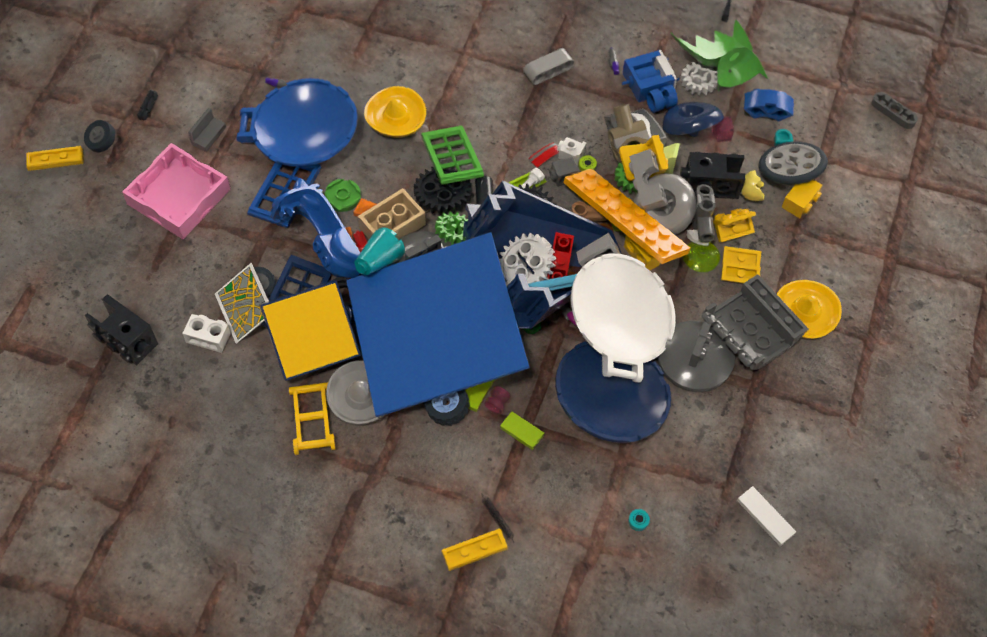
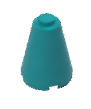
(379, 251)

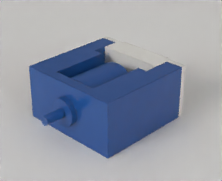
(648, 73)

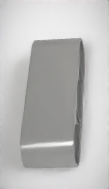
(548, 66)

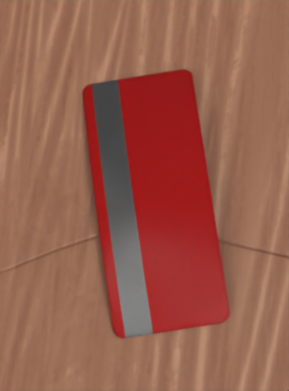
(544, 154)

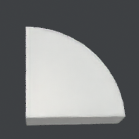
(693, 236)

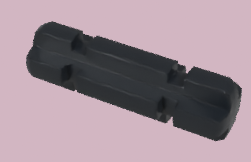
(147, 105)

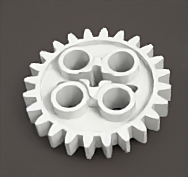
(539, 251)

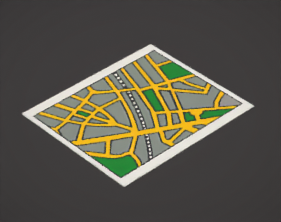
(241, 301)

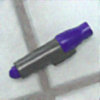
(613, 61)
(276, 82)

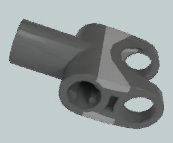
(703, 215)

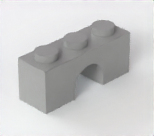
(643, 165)

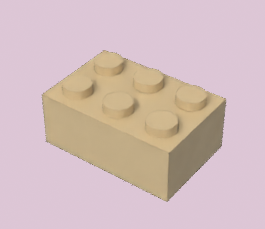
(396, 212)

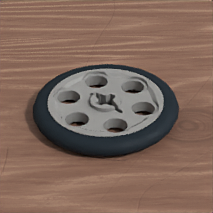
(787, 163)

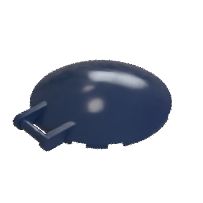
(613, 405)

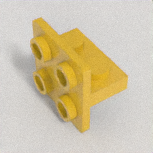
(734, 225)

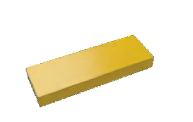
(54, 158)
(474, 549)

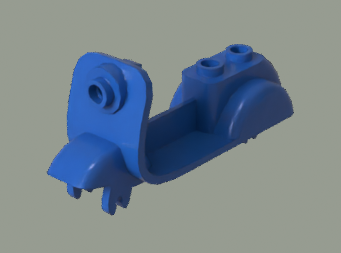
(333, 243)

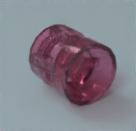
(497, 399)

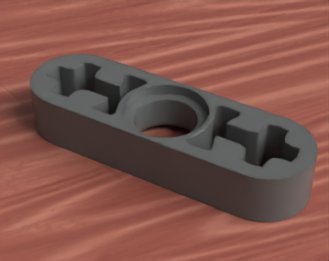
(892, 103)

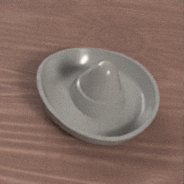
(680, 200)
(350, 394)

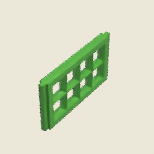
(427, 137)

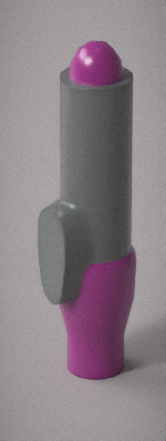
(568, 314)

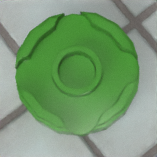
(343, 195)

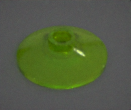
(702, 262)

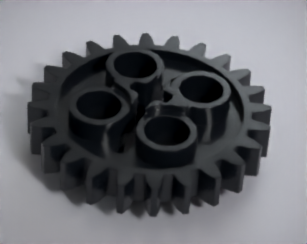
(439, 196)

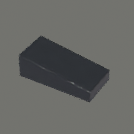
(725, 15)

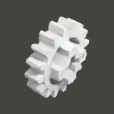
(699, 78)

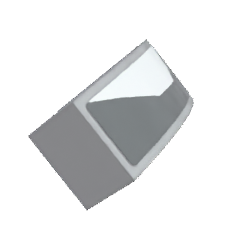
(652, 125)

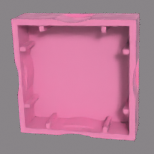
(176, 191)

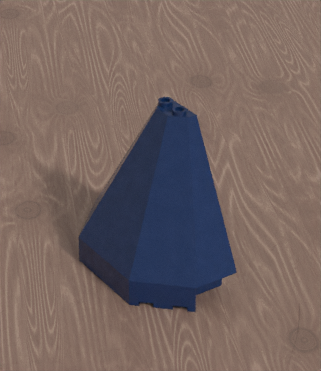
(517, 212)

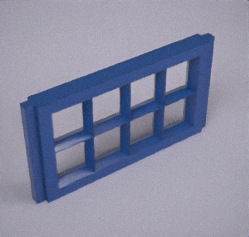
(266, 215)

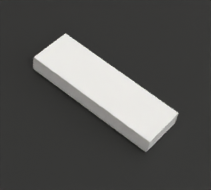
(766, 516)

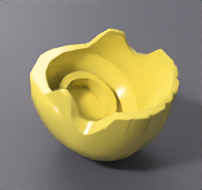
(751, 187)

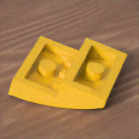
(740, 264)

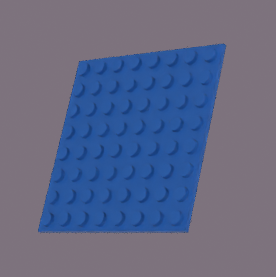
(436, 325)

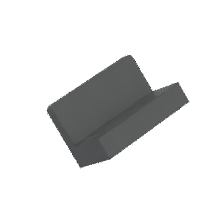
(206, 131)

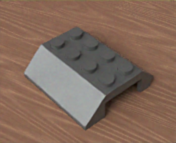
(755, 323)

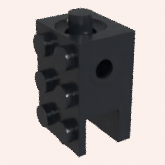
(717, 171)
(123, 332)

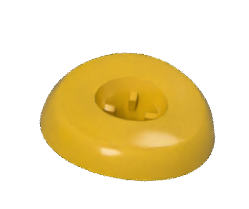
(396, 112)
(814, 305)

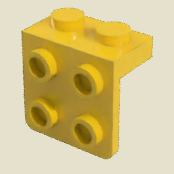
(655, 145)

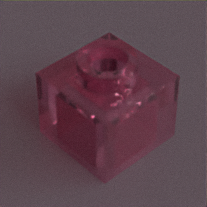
(723, 130)

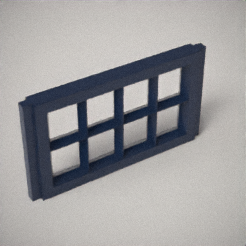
(303, 264)

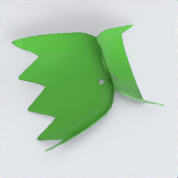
(727, 54)

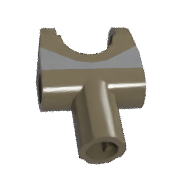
(626, 130)

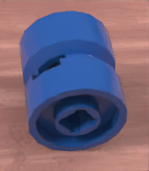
(661, 98)

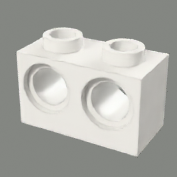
(204, 336)

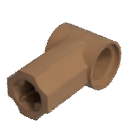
(587, 212)

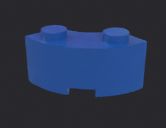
(768, 104)

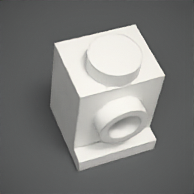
(571, 148)

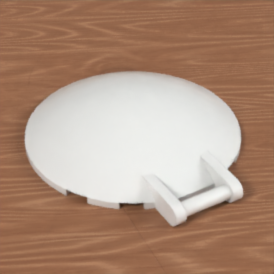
(622, 312)

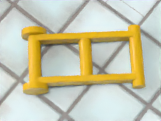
(297, 443)

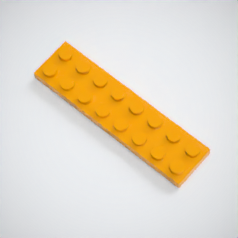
(627, 216)

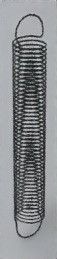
(500, 522)

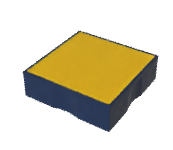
(310, 330)

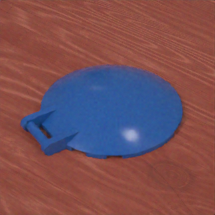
(301, 122)

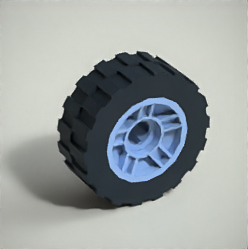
(449, 413)

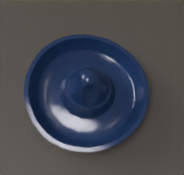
(691, 118)

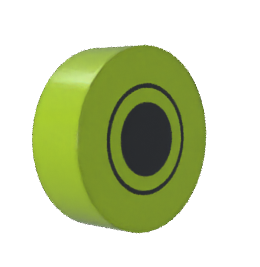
(587, 162)

